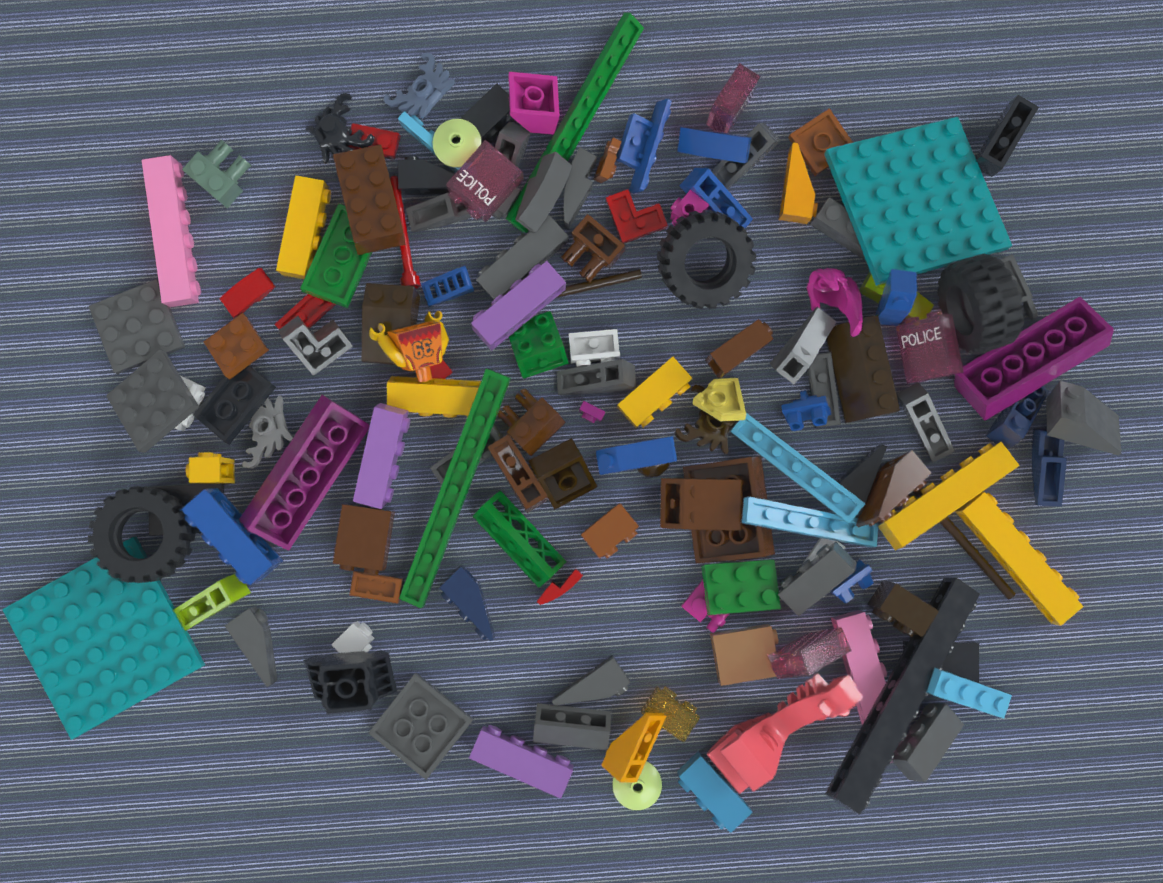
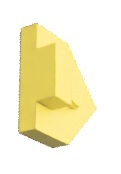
(722, 400)

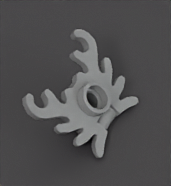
(268, 430)

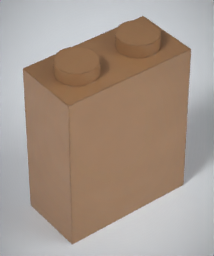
(744, 653)

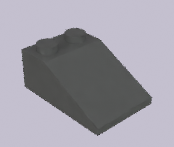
(1082, 419)

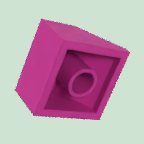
(534, 101)

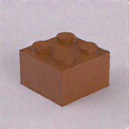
(610, 531)

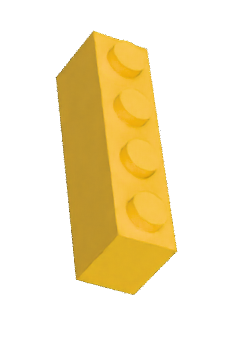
(303, 226)
(432, 396)

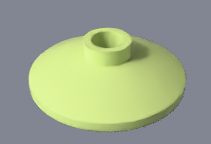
(456, 154)
(642, 799)

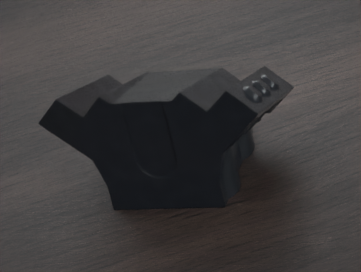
(350, 680)

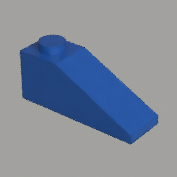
(713, 192)
(897, 297)
(636, 455)

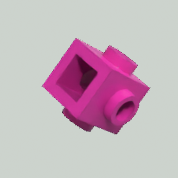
(688, 204)

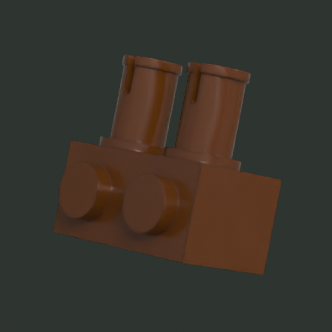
(599, 242)
(535, 425)

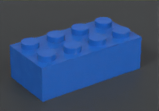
(222, 528)

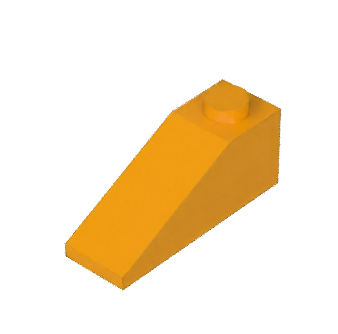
(798, 192)
(631, 749)

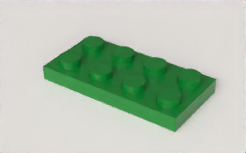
(336, 265)

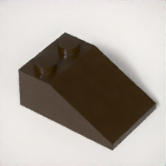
(394, 308)

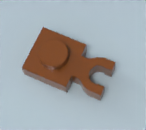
(606, 166)

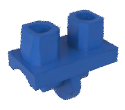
(806, 409)
(860, 576)

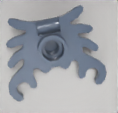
(424, 91)

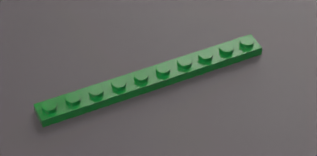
(588, 98)
(455, 488)

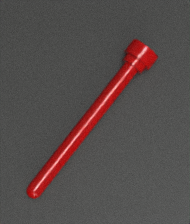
(409, 277)

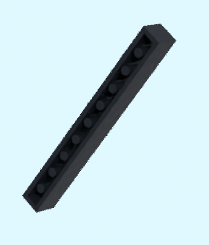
(901, 698)

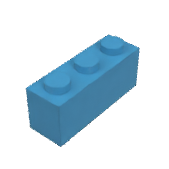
(713, 793)

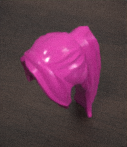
(836, 290)

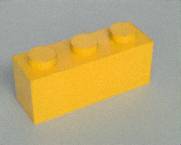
(655, 393)

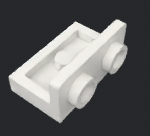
(594, 346)

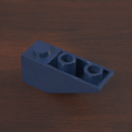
(1016, 419)
(468, 596)

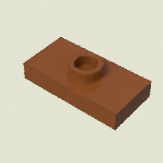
(376, 587)

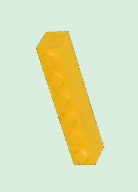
(949, 495)
(1019, 558)

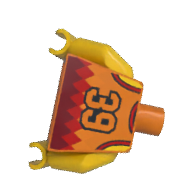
(416, 345)

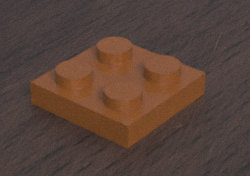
(817, 137)
(236, 346)

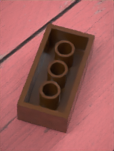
(369, 199)

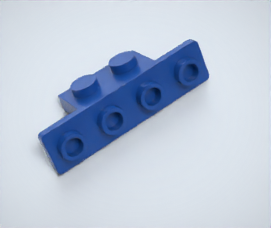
(641, 142)

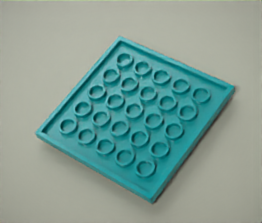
(917, 199)
(101, 642)

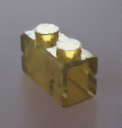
(679, 716)

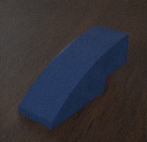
(1048, 468)

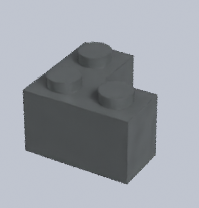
(315, 349)

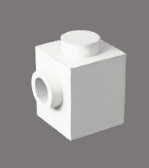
(355, 639)

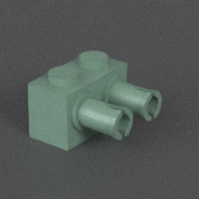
(218, 183)

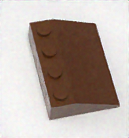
(733, 544)

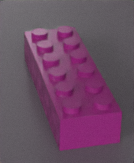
(1033, 358)
(304, 473)

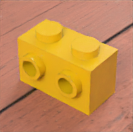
(210, 469)

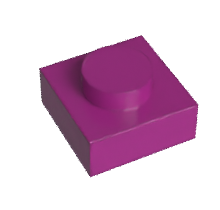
(591, 412)

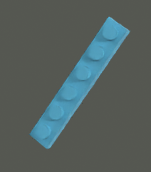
(798, 468)
(807, 522)

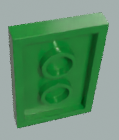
(740, 587)

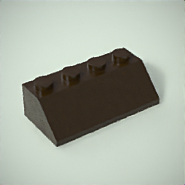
(862, 371)

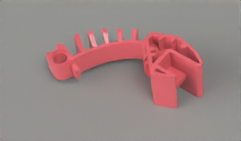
(752, 749)

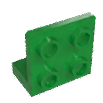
(538, 345)

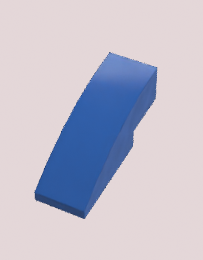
(714, 144)

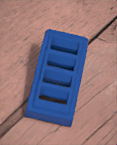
(444, 278)

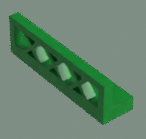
(515, 541)

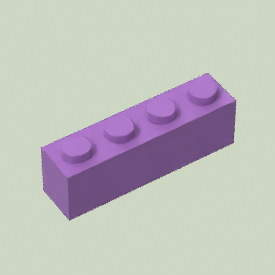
(518, 305)
(381, 455)
(522, 761)

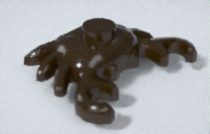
(707, 429)

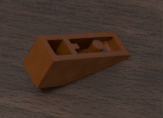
(518, 473)

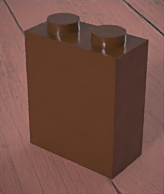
(739, 348)
(363, 538)

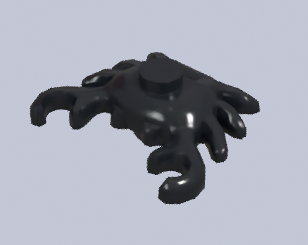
(334, 134)

